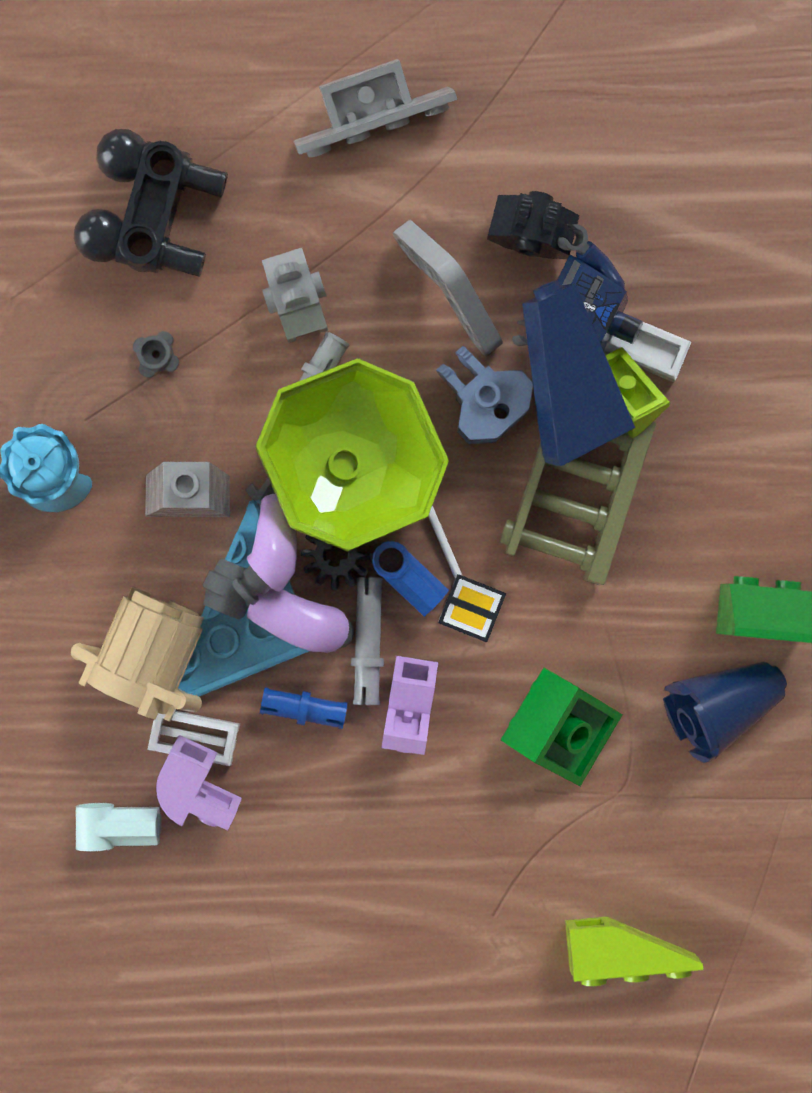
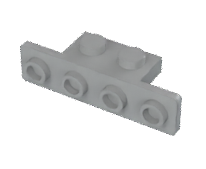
(367, 102)

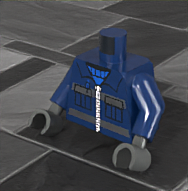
(599, 288)

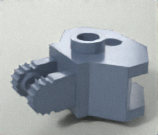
(483, 395)

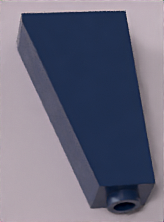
(570, 376)

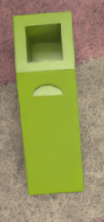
(610, 949)

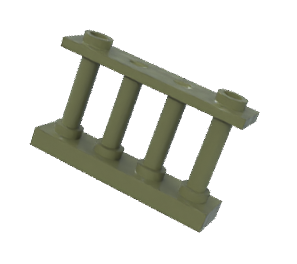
(606, 520)

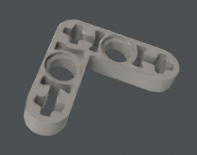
(453, 282)

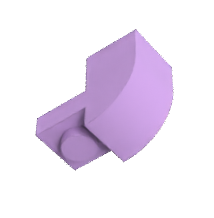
(410, 705)
(183, 787)

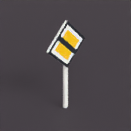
(470, 604)

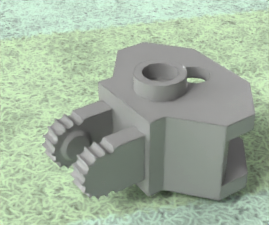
(294, 294)

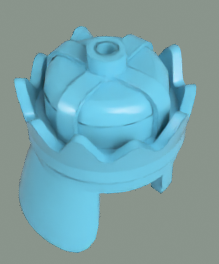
(43, 469)

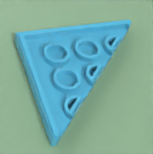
(230, 646)

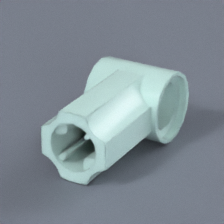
(105, 826)

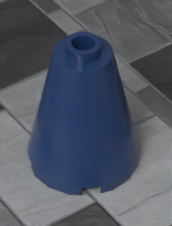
(722, 706)

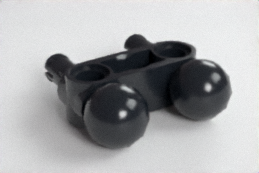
(151, 206)

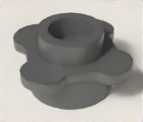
(146, 346)

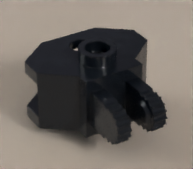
(532, 225)

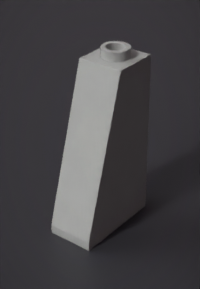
(187, 490)

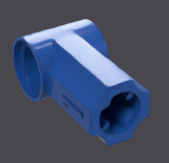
(411, 579)

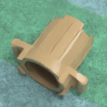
(145, 655)

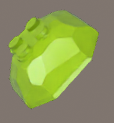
(352, 454)

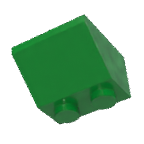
(765, 611)
(561, 727)

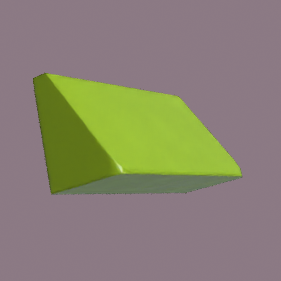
(639, 393)

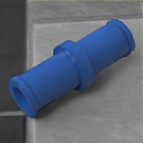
(303, 708)

